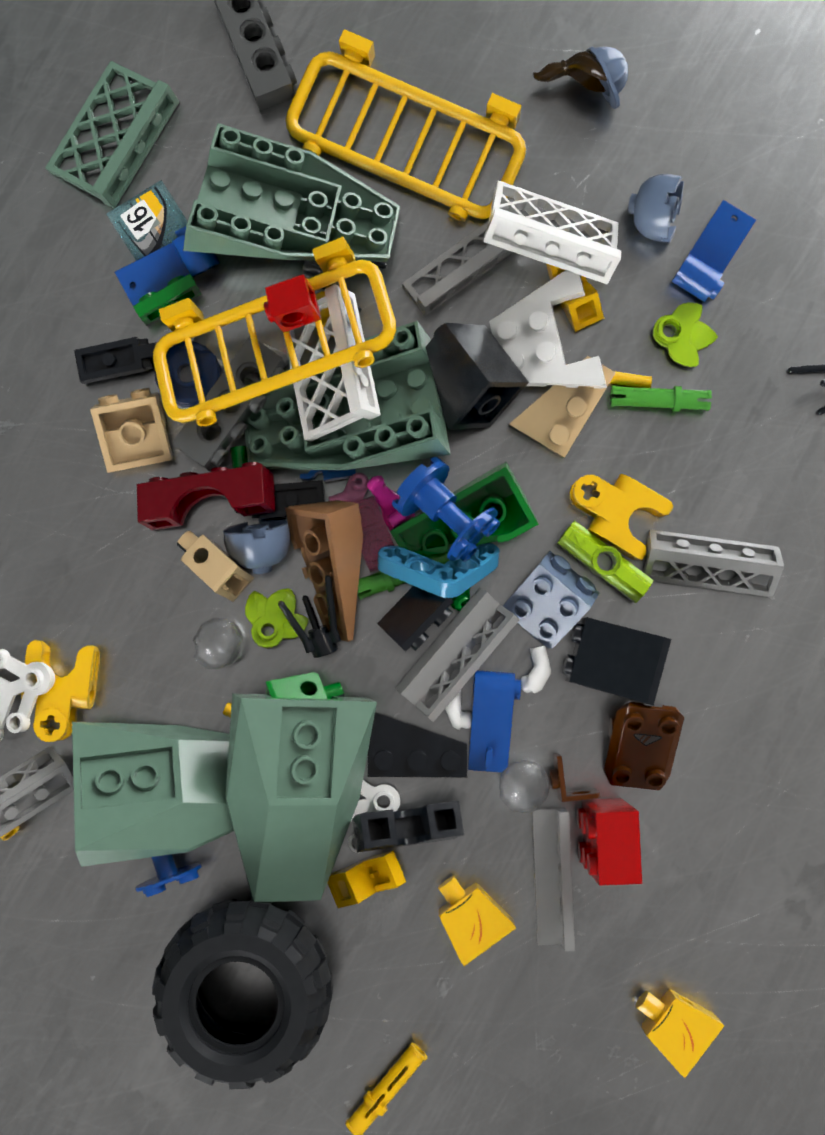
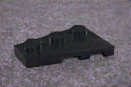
(411, 751)

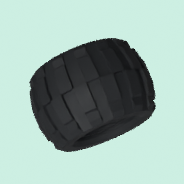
(252, 935)

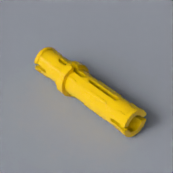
(361, 1120)

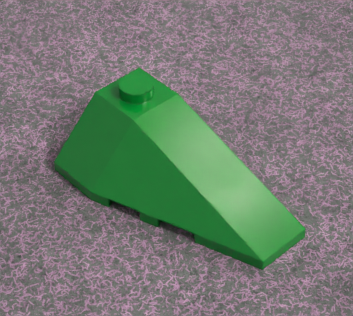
(491, 490)

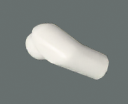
(540, 673)
(456, 716)

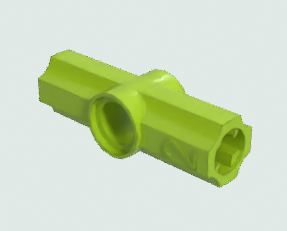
(622, 575)

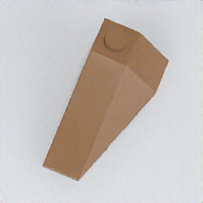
(331, 545)

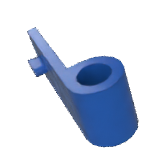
(713, 252)
(161, 266)
(492, 720)

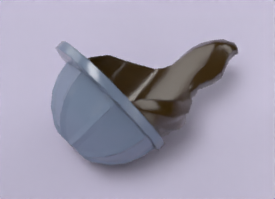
(596, 69)

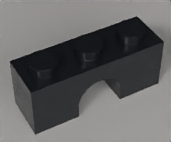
(407, 827)

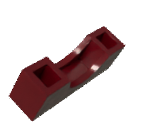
(166, 501)

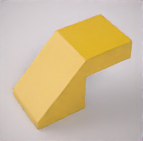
(582, 310)
(365, 878)

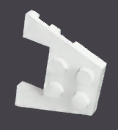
(533, 341)

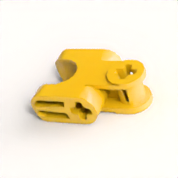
(613, 508)
(67, 694)

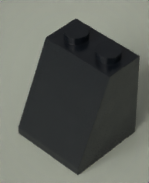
(472, 375)
(616, 660)

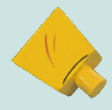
(472, 919)
(678, 1028)

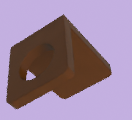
(558, 782)

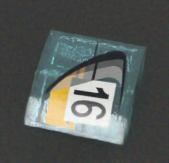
(148, 220)

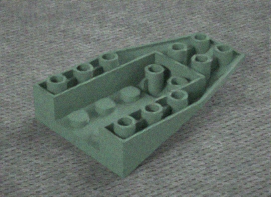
(283, 203)
(406, 430)
(294, 788)
(147, 790)

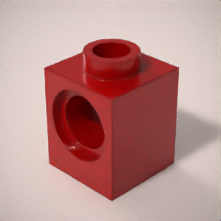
(291, 303)

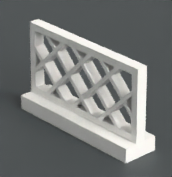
(557, 246)
(355, 383)

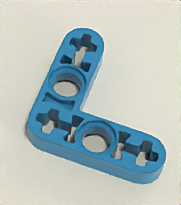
(440, 579)

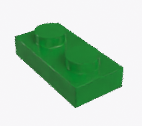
(176, 290)

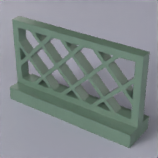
(132, 143)

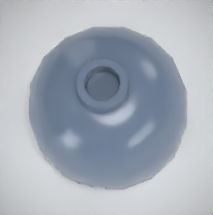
(657, 206)
(258, 544)

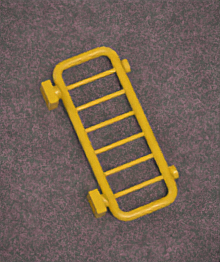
(358, 50)
(188, 321)

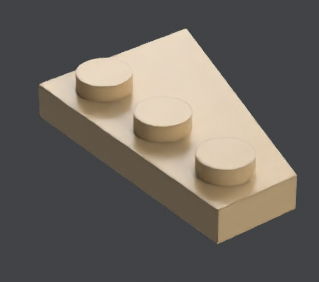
(560, 415)

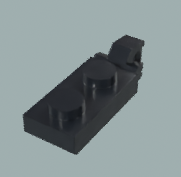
(114, 359)
(293, 494)

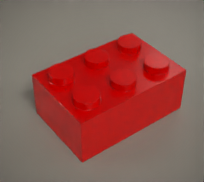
(610, 841)

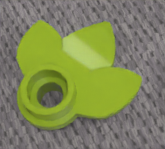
(689, 334)
(266, 612)

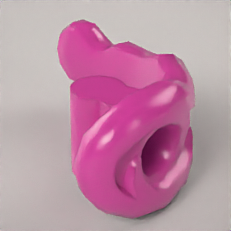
(385, 497)

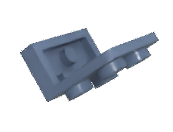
(552, 600)

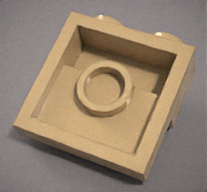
(131, 430)

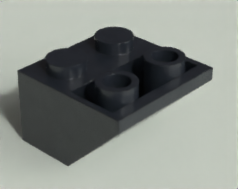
(413, 616)

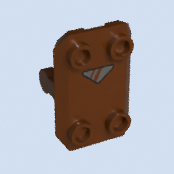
(642, 745)

